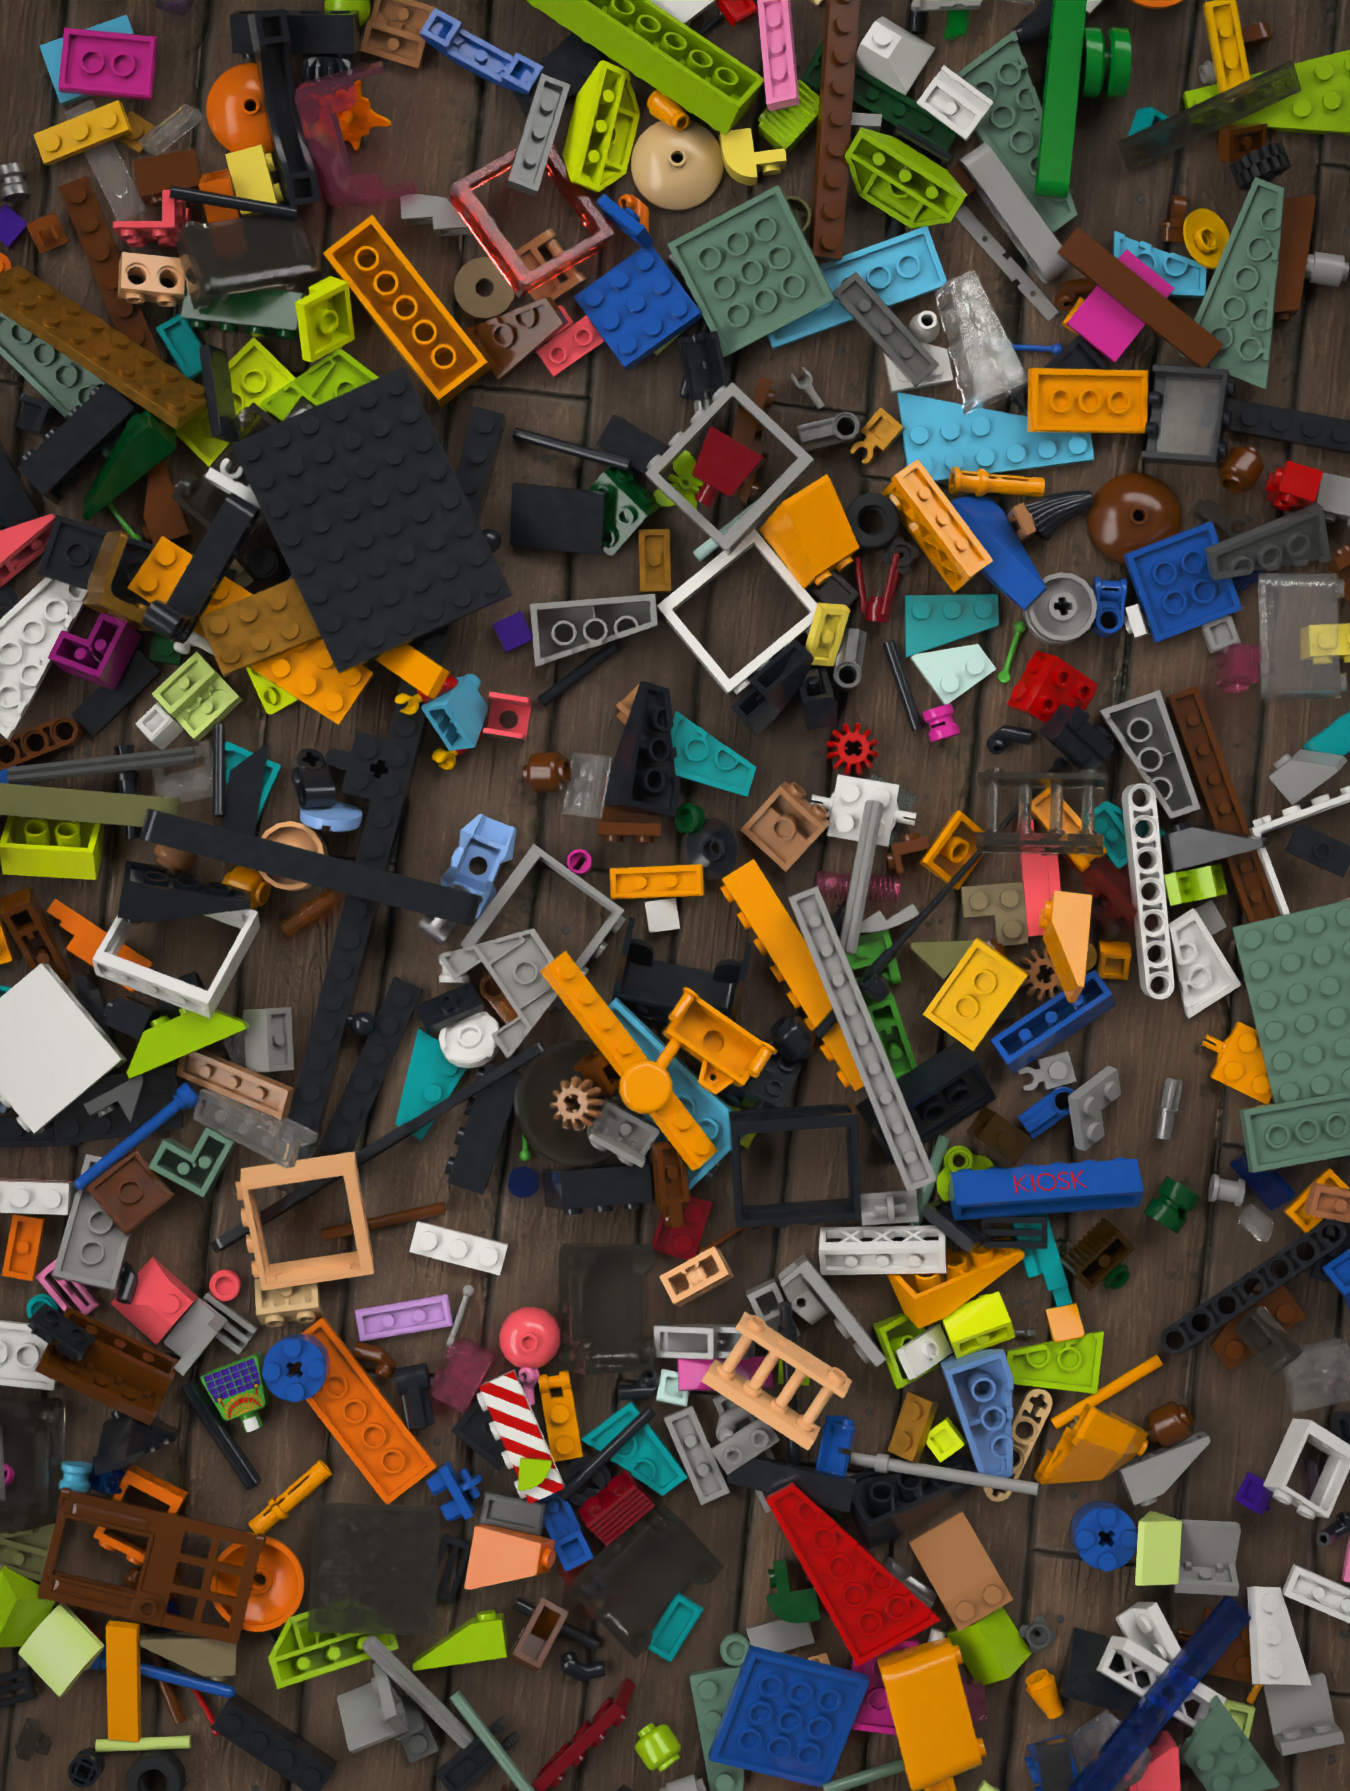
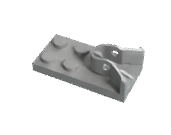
(91, 1243)
(805, 1282)

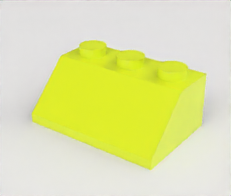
(51, 848)

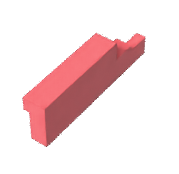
(1040, 880)

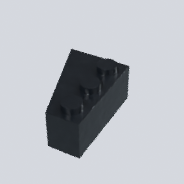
(597, 1188)

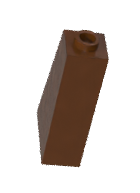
(1293, 255)

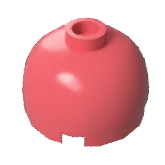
(530, 1337)

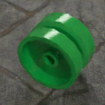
(1105, 63)

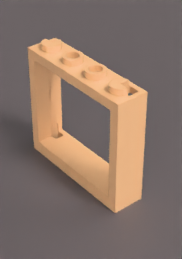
(311, 1269)

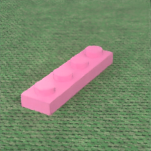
(778, 54)

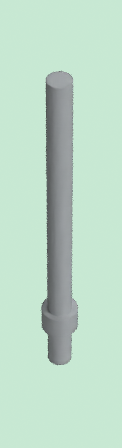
(883, 1463)

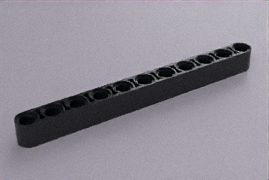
(310, 867)

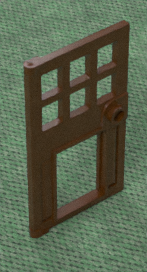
(159, 1567)

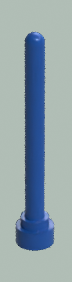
(183, 1099)
(174, 1677)

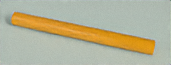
(1108, 1391)

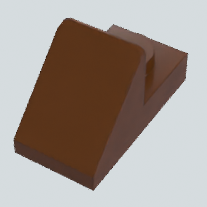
(1240, 140)

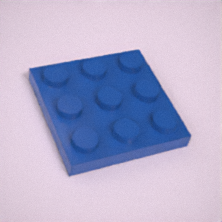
(638, 307)
(1176, 583)

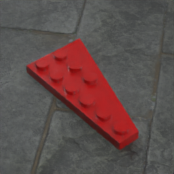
(858, 1592)

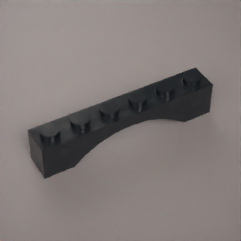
(275, 72)

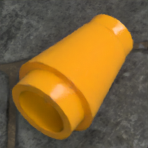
(667, 111)
(1045, 1693)

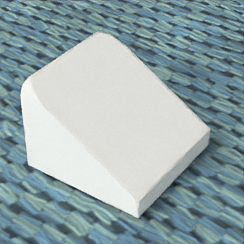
(159, 726)
(662, 915)

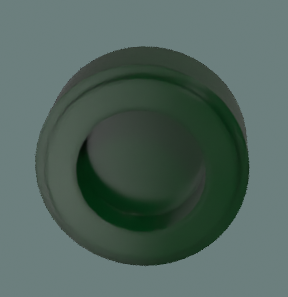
(689, 818)

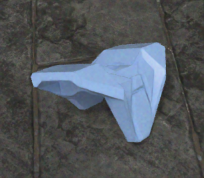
(483, 839)

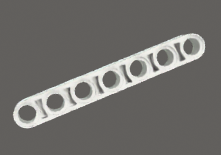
(1138, 878)

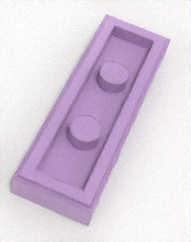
(404, 1317)

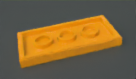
(1087, 401)

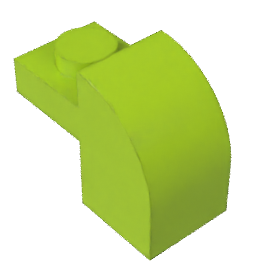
(1195, 884)

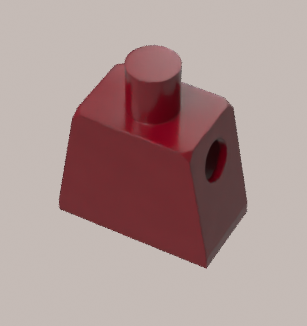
(723, 467)

